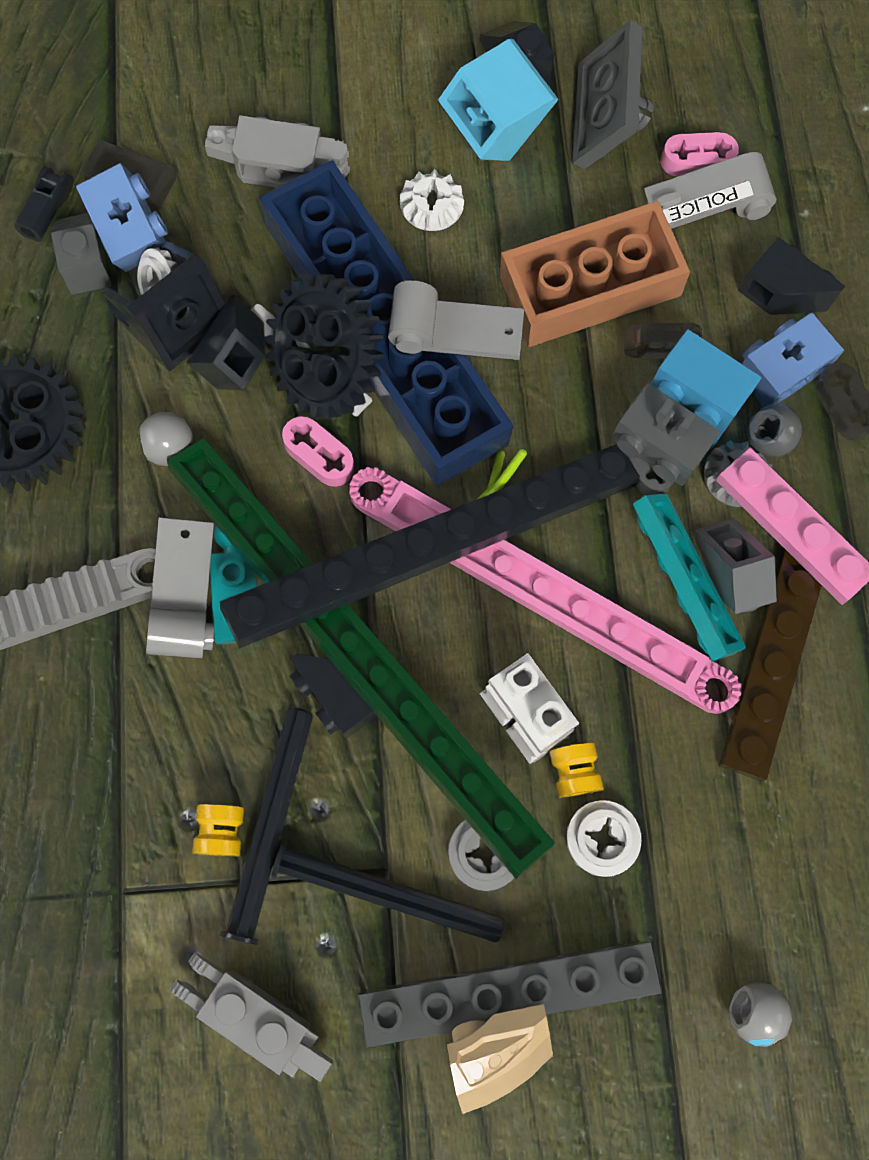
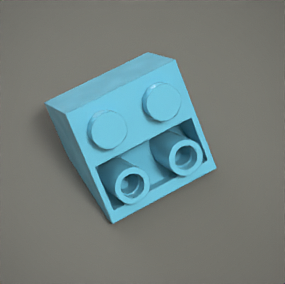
(498, 101)

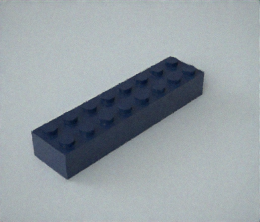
(429, 395)

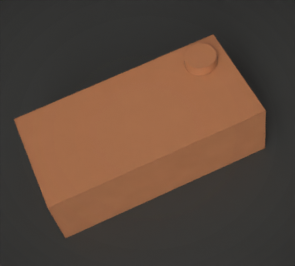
(594, 273)

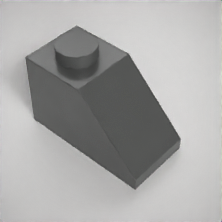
(80, 254)
(737, 565)

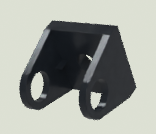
(154, 313)

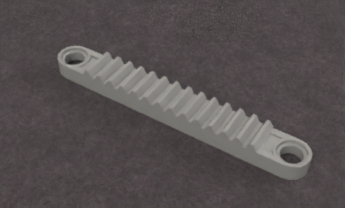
(73, 598)

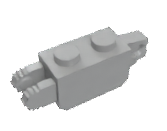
(274, 151)
(254, 1021)

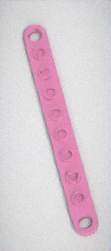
(561, 600)

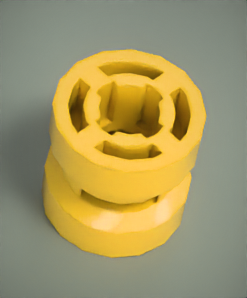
(579, 780)
(214, 841)

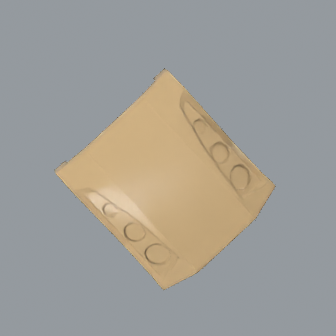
(498, 1054)

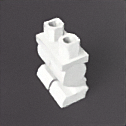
(529, 698)

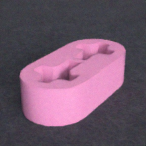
(697, 150)
(312, 458)

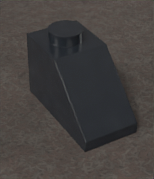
(530, 41)

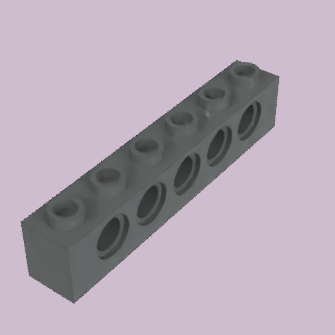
(557, 981)

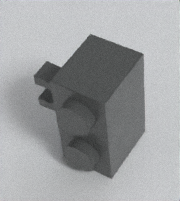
(664, 435)

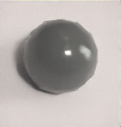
(774, 430)

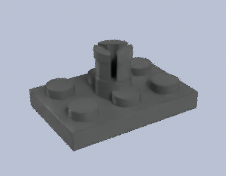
(609, 96)

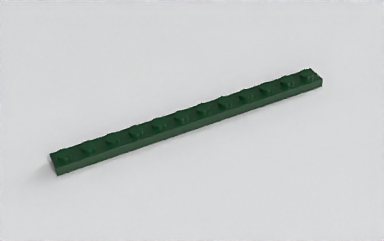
(369, 668)

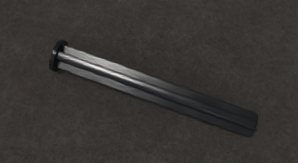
(268, 827)
(387, 894)

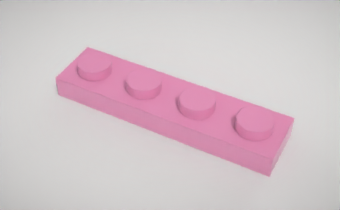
(796, 526)

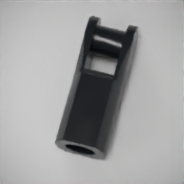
(41, 206)

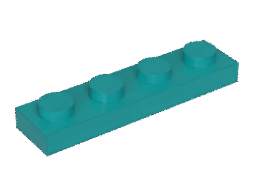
(689, 576)

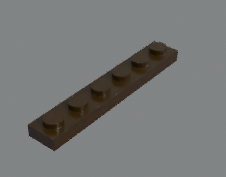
(771, 672)

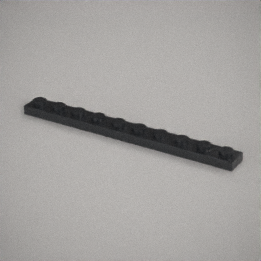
(425, 545)

